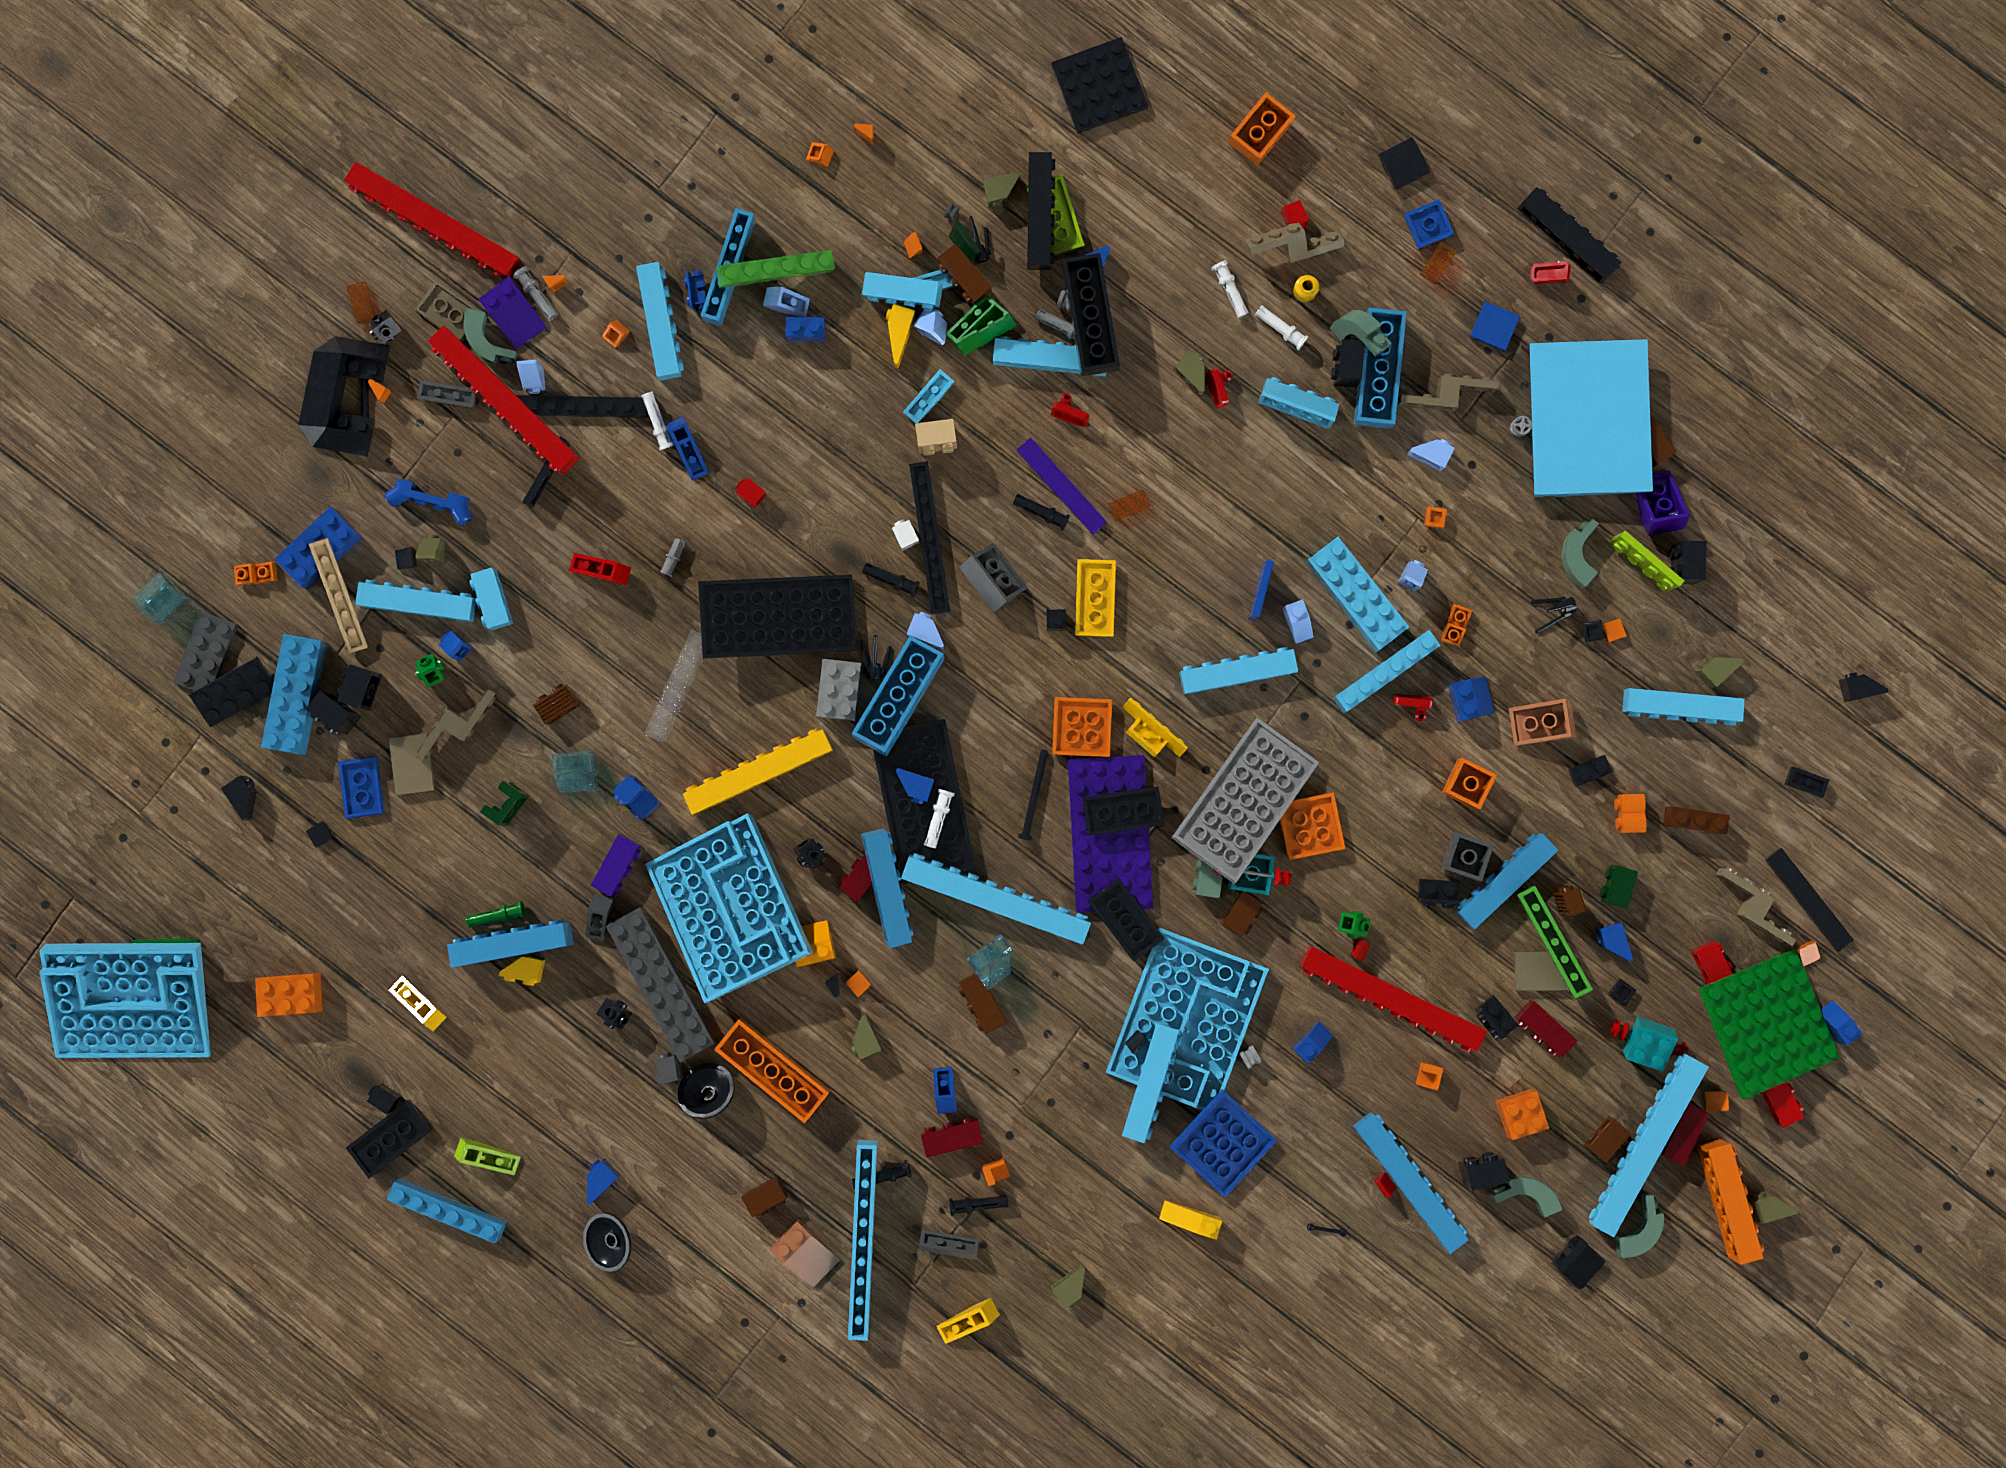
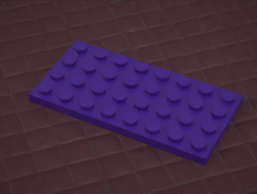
(1108, 855)

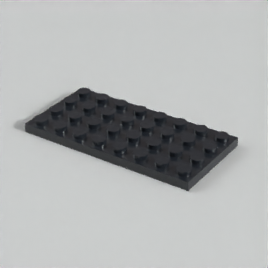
(777, 616)
(926, 752)

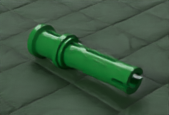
(504, 913)

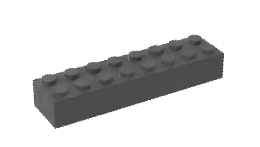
(661, 984)

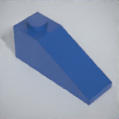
(687, 448)

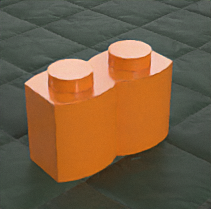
(1630, 813)

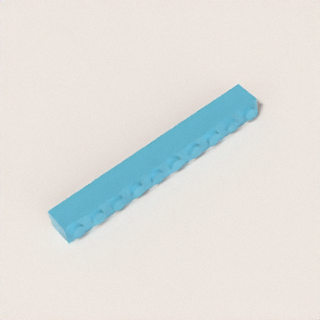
(996, 899)
(1648, 1144)
(862, 1240)

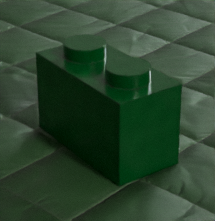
(1618, 886)

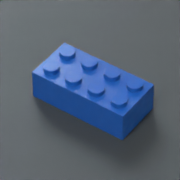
(298, 558)

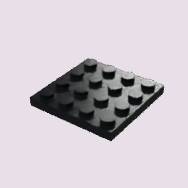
(1099, 85)

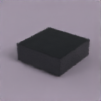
(1593, 631)
(319, 834)
(1622, 992)

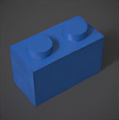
(806, 329)

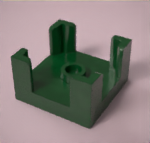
(509, 808)

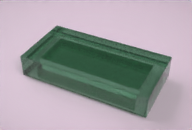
(964, 241)

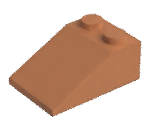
(1542, 722)
(805, 1253)

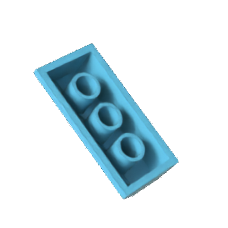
(1299, 403)

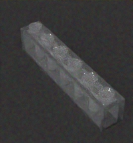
(676, 688)

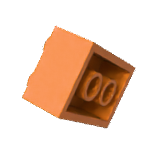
(1261, 129)
(288, 994)

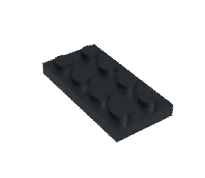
(233, 691)
(1123, 811)
(1126, 919)
(389, 1139)

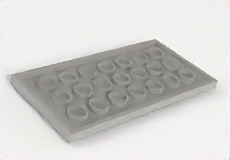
(1245, 800)

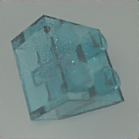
(159, 598)
(575, 771)
(992, 961)

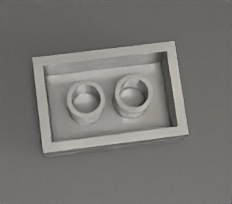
(839, 690)

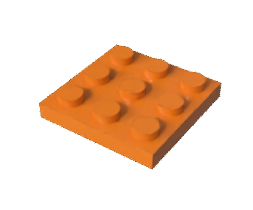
(1082, 727)
(1312, 827)

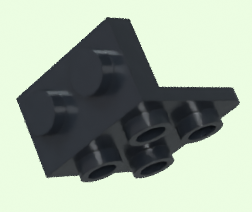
(1578, 1262)

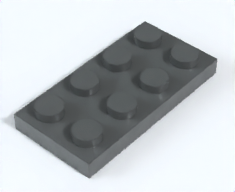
(205, 651)

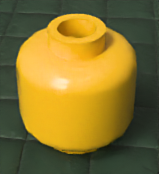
(1306, 288)

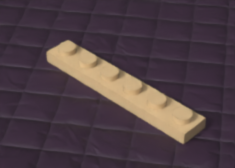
(338, 595)

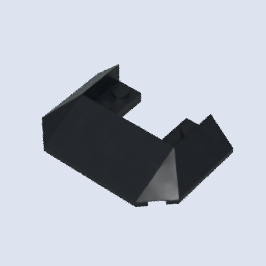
(324, 392)

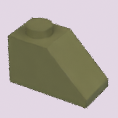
(1000, 189)
(1191, 370)
(431, 550)
(1717, 669)
(865, 1039)
(1768, 1208)
(1069, 1288)

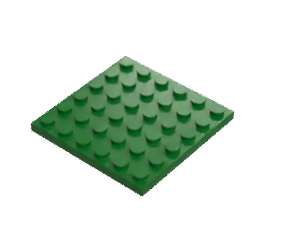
(1768, 1023)

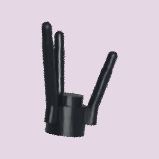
(984, 253)
(1565, 606)
(874, 669)

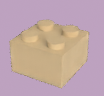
(936, 436)

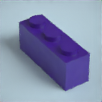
(616, 865)

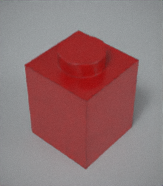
(1295, 214)
(750, 492)

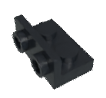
(1438, 892)
(1496, 1017)

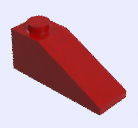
(600, 569)

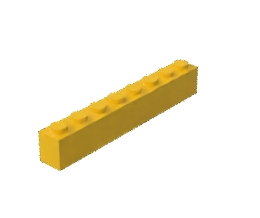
(757, 772)

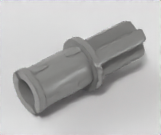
(673, 557)

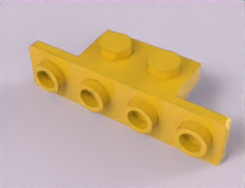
(1150, 732)

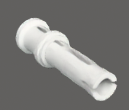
(1227, 281)
(1289, 332)
(660, 430)
(940, 810)

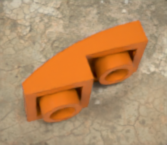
(255, 573)
(1456, 624)

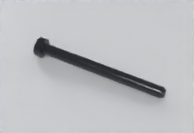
(1034, 796)

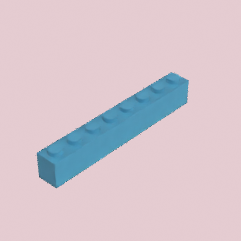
(1409, 1181)

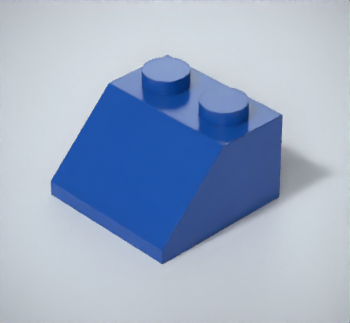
(1471, 698)

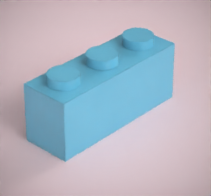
(491, 599)

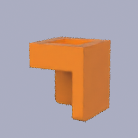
(1429, 1076)
(995, 1171)

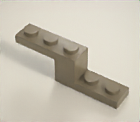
(1294, 242)
(1448, 392)
(455, 724)
(1756, 906)

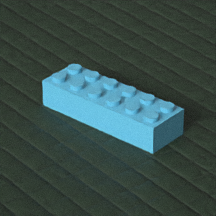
(1356, 594)

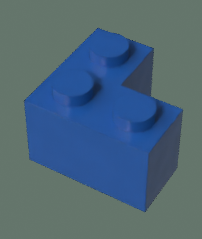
(637, 796)

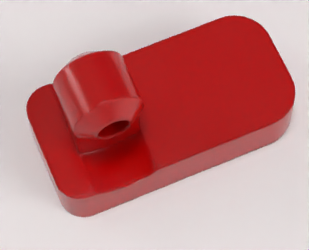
(1550, 272)
(1216, 385)
(1069, 414)
(1420, 702)

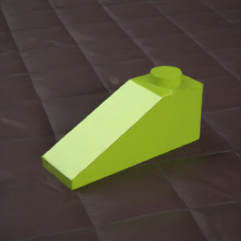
(486, 1156)

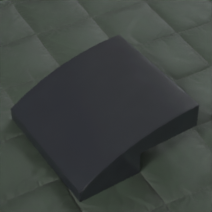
(1404, 163)

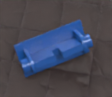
(693, 283)

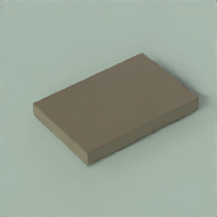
(445, 308)
(408, 772)
(1536, 972)

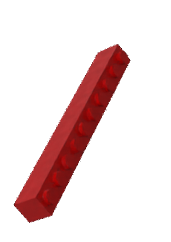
(432, 221)
(498, 395)
(1395, 999)
(1780, 1098)

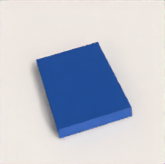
(1261, 590)
(361, 787)

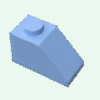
(786, 301)
(931, 325)
(531, 376)
(1433, 453)
(1413, 575)
(1298, 621)
(925, 630)

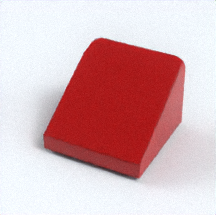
(1360, 949)
(1385, 1185)

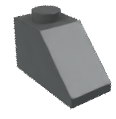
(668, 1069)

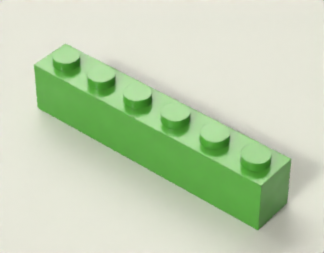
(775, 269)
(1554, 942)

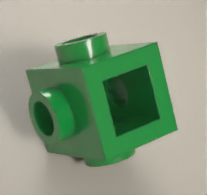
(430, 670)
(1354, 924)

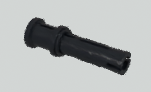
(1049, 514)
(899, 582)
(891, 1173)
(968, 1205)

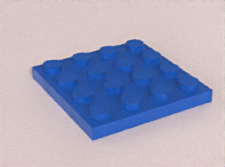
(1223, 1143)

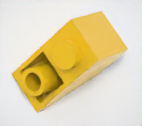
(526, 969)

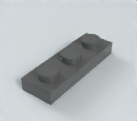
(446, 394)
(949, 1244)

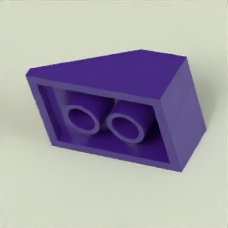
(512, 313)
(1664, 507)

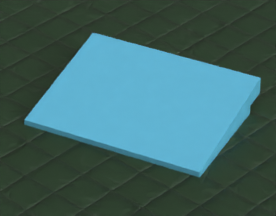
(1590, 418)
(728, 908)
(1205, 998)
(125, 1000)

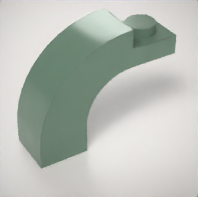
(1364, 327)
(475, 333)
(1572, 556)
(1542, 1195)
(1646, 1234)

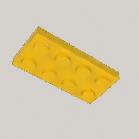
(1095, 598)

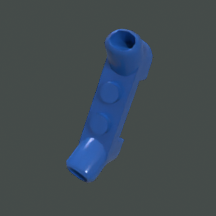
(406, 490)

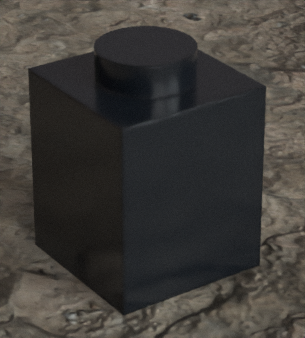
(1056, 620)
(383, 1098)

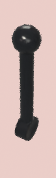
(1342, 1231)

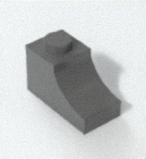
(598, 917)

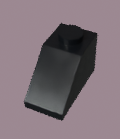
(1860, 687)
(241, 796)

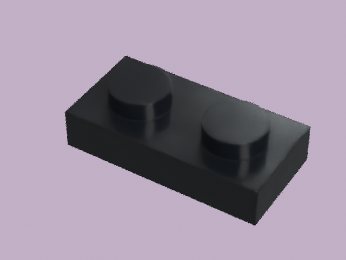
(1590, 770)
(1806, 782)

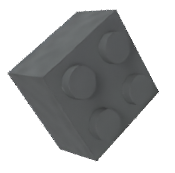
(1467, 857)

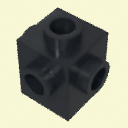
(384, 327)
(809, 853)
(614, 1013)

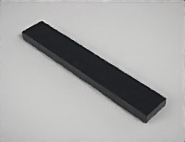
(1809, 899)

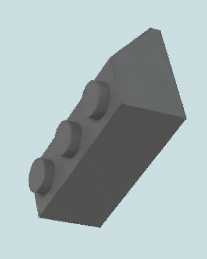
(993, 577)

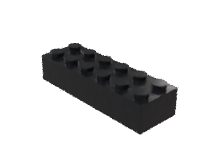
(1090, 314)

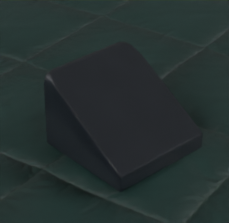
(405, 558)
(833, 985)
(1136, 1041)

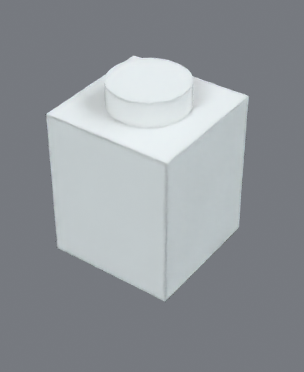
(905, 534)

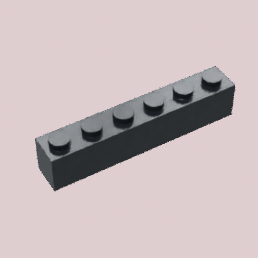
(1039, 211)
(1569, 235)

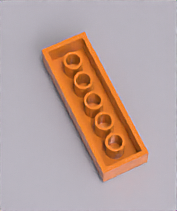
(772, 1070)
(1730, 1201)

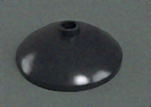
(699, 1083)
(607, 1242)

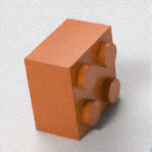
(1469, 784)
(1522, 1114)

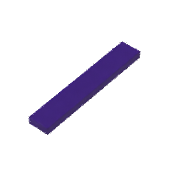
(1061, 486)

